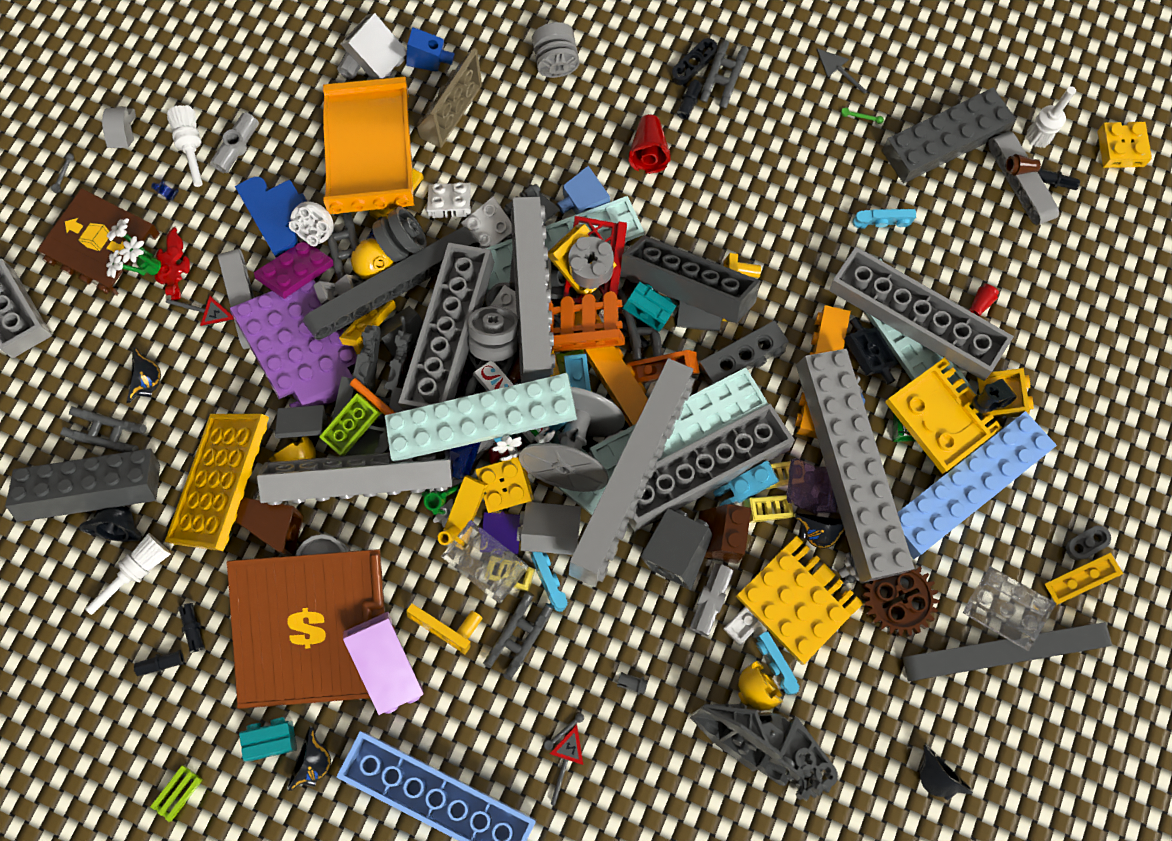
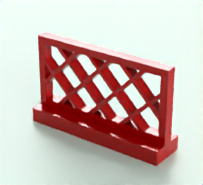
(617, 243)

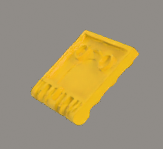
(941, 416)
(796, 603)

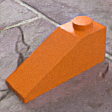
(650, 369)

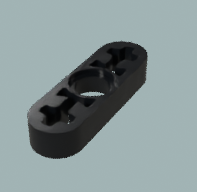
(696, 53)

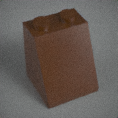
(273, 524)
(729, 530)

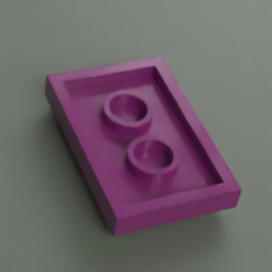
(293, 269)

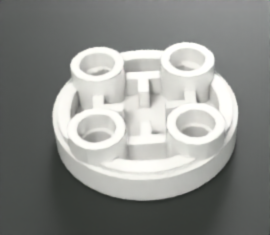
(311, 223)

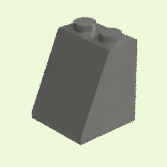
(678, 547)

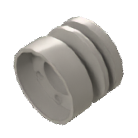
(555, 50)

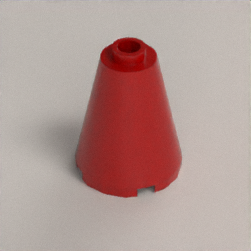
(649, 146)

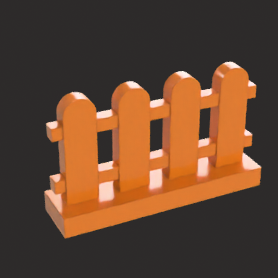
(569, 336)

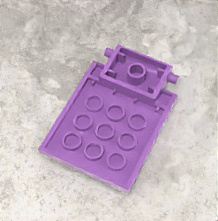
(289, 352)

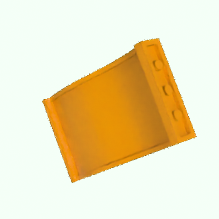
(367, 145)

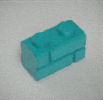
(649, 306)
(268, 740)

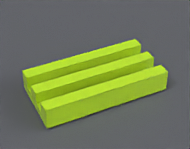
(163, 810)

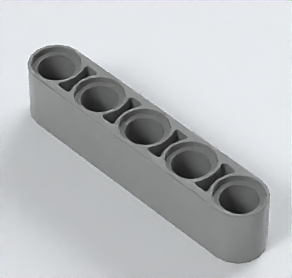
(1027, 187)
(236, 283)

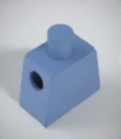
(583, 193)

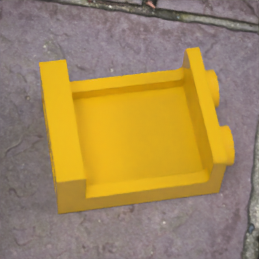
(560, 255)

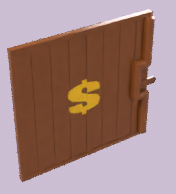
(292, 625)

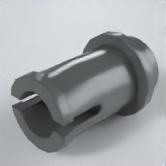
(632, 683)

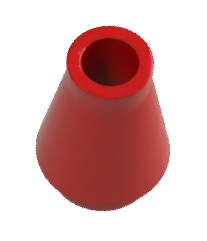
(984, 299)

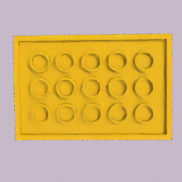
(217, 481)

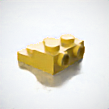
(1018, 383)

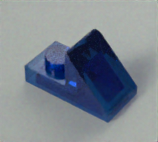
(464, 463)

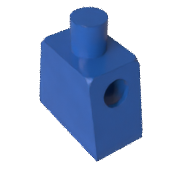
(426, 51)

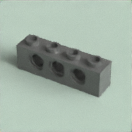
(770, 335)

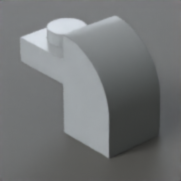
(117, 126)
(328, 291)

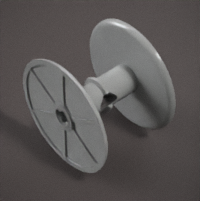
(565, 463)

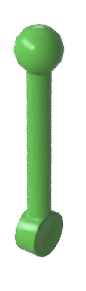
(845, 112)

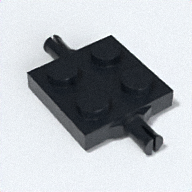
(871, 351)

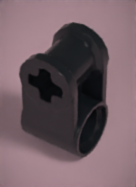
(993, 397)

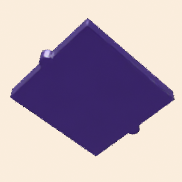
(503, 528)

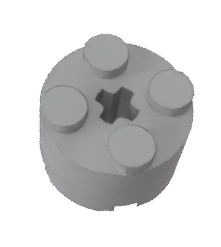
(595, 251)

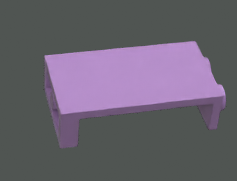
(382, 664)

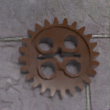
(910, 618)

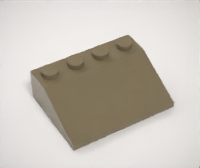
(451, 101)

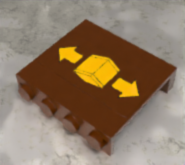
(81, 242)

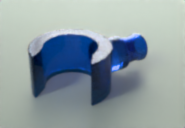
(164, 190)

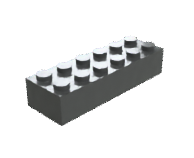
(948, 135)
(690, 279)
(83, 485)

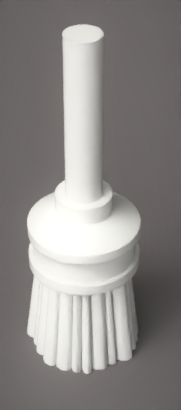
(1049, 121)
(186, 136)
(133, 568)

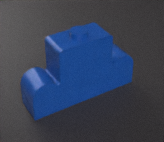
(272, 211)

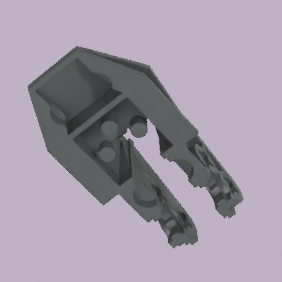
(375, 437)
(768, 745)

